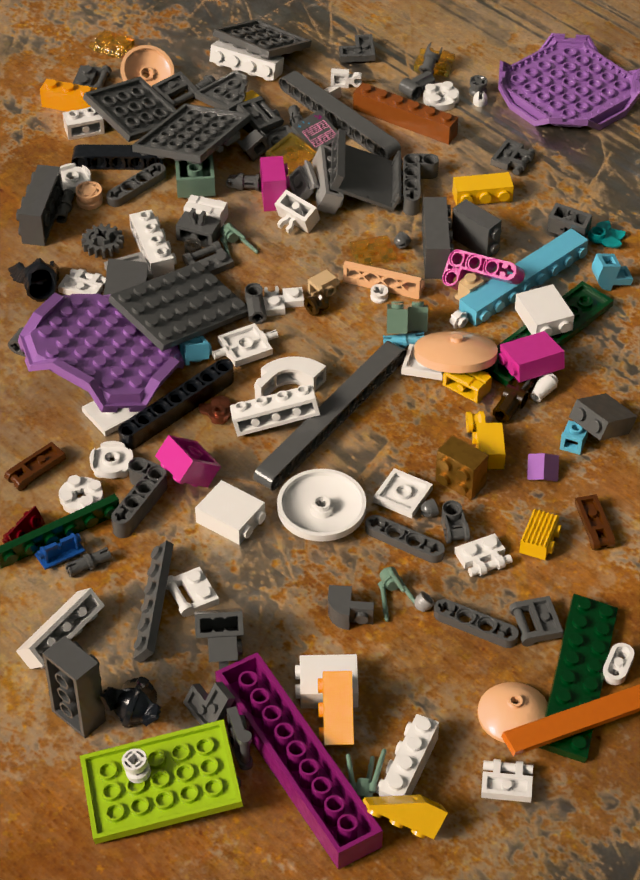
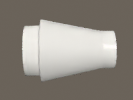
(544, 386)

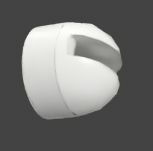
(480, 99)

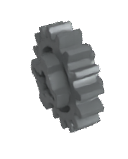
(102, 240)

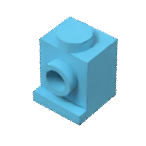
(195, 350)
(575, 433)

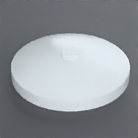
(321, 505)

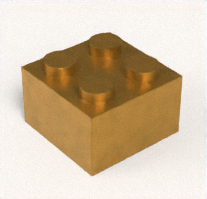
(461, 467)

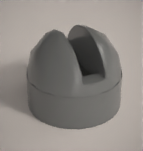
(402, 240)
(429, 508)

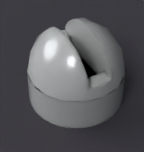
(423, 602)

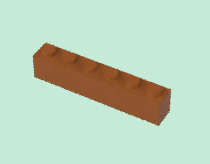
(405, 113)

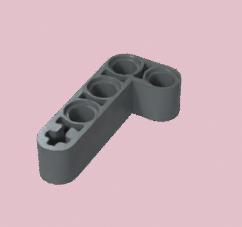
(416, 167)
(149, 486)

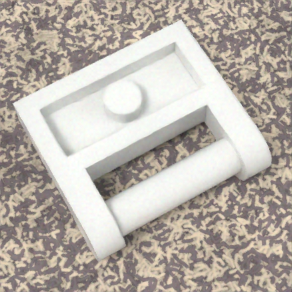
(197, 588)

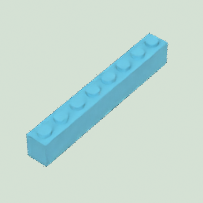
(538, 268)

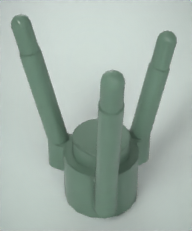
(231, 234)
(391, 581)
(365, 786)

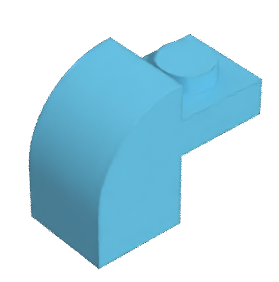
(610, 272)

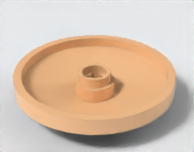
(455, 352)

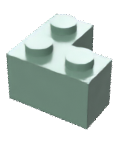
(406, 317)

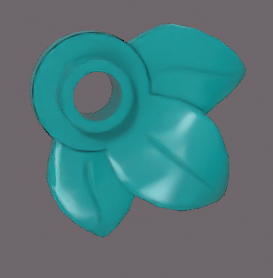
(606, 235)

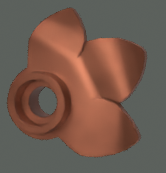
(217, 410)

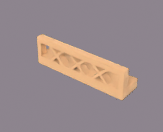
(395, 282)

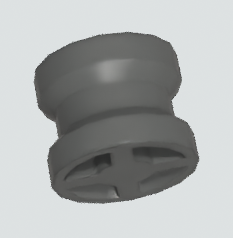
(478, 83)

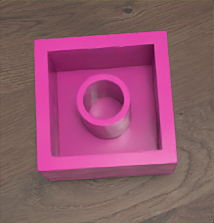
(273, 180)
(187, 461)

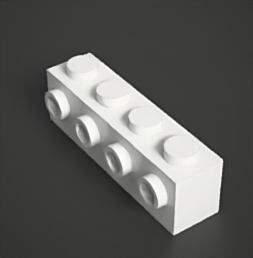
(240, 60)
(152, 242)
(274, 410)
(65, 622)
(410, 757)

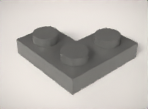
(361, 51)
(210, 706)

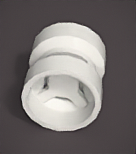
(136, 765)

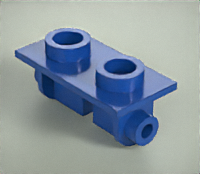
(58, 553)

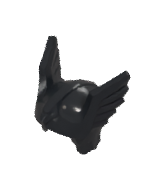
(38, 278)
(133, 702)

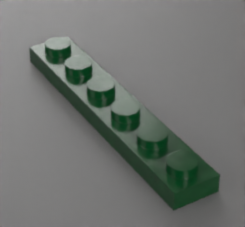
(56, 530)

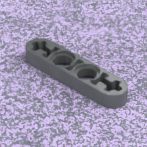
(118, 195)
(405, 537)
(473, 626)

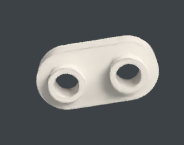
(617, 665)

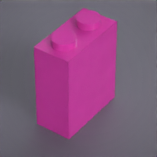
(532, 356)

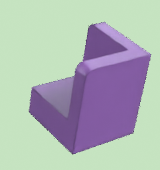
(543, 467)

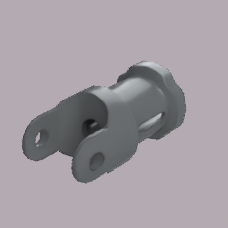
(430, 60)
(243, 181)

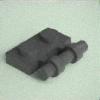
(508, 154)

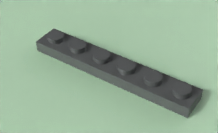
(153, 601)

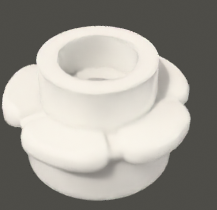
(459, 319)

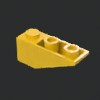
(412, 811)

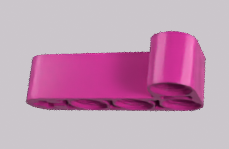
(484, 269)

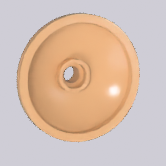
(149, 61)
(499, 713)

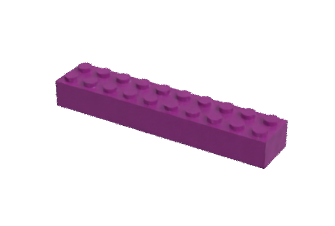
(301, 763)

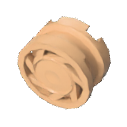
(89, 195)

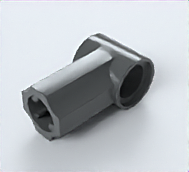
(413, 87)
(255, 303)

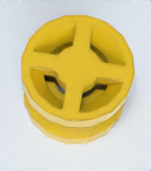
(474, 418)

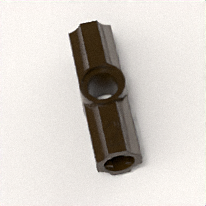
(513, 397)

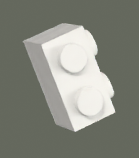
(83, 123)

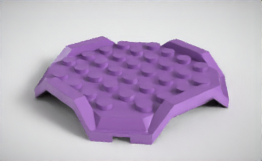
(568, 85)
(97, 350)

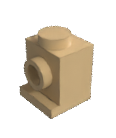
(323, 282)
(468, 284)

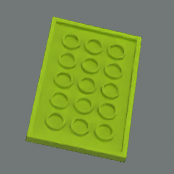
(188, 780)

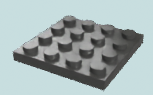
(261, 38)
(130, 107)

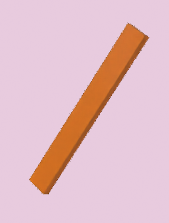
(572, 721)

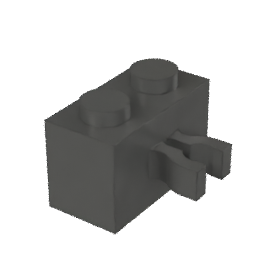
(198, 226)
(224, 649)

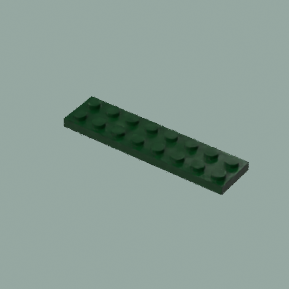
(586, 306)
(580, 668)

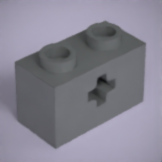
(564, 218)

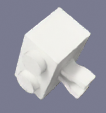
(296, 212)

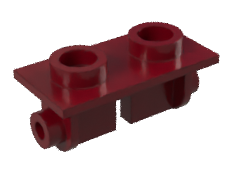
(30, 521)

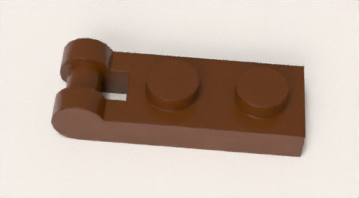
(35, 466)
(594, 521)

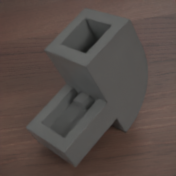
(345, 611)

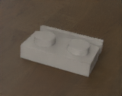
(303, 181)

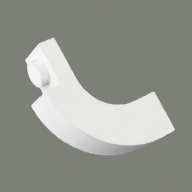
(289, 371)

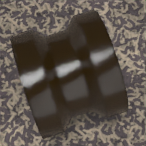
(316, 303)

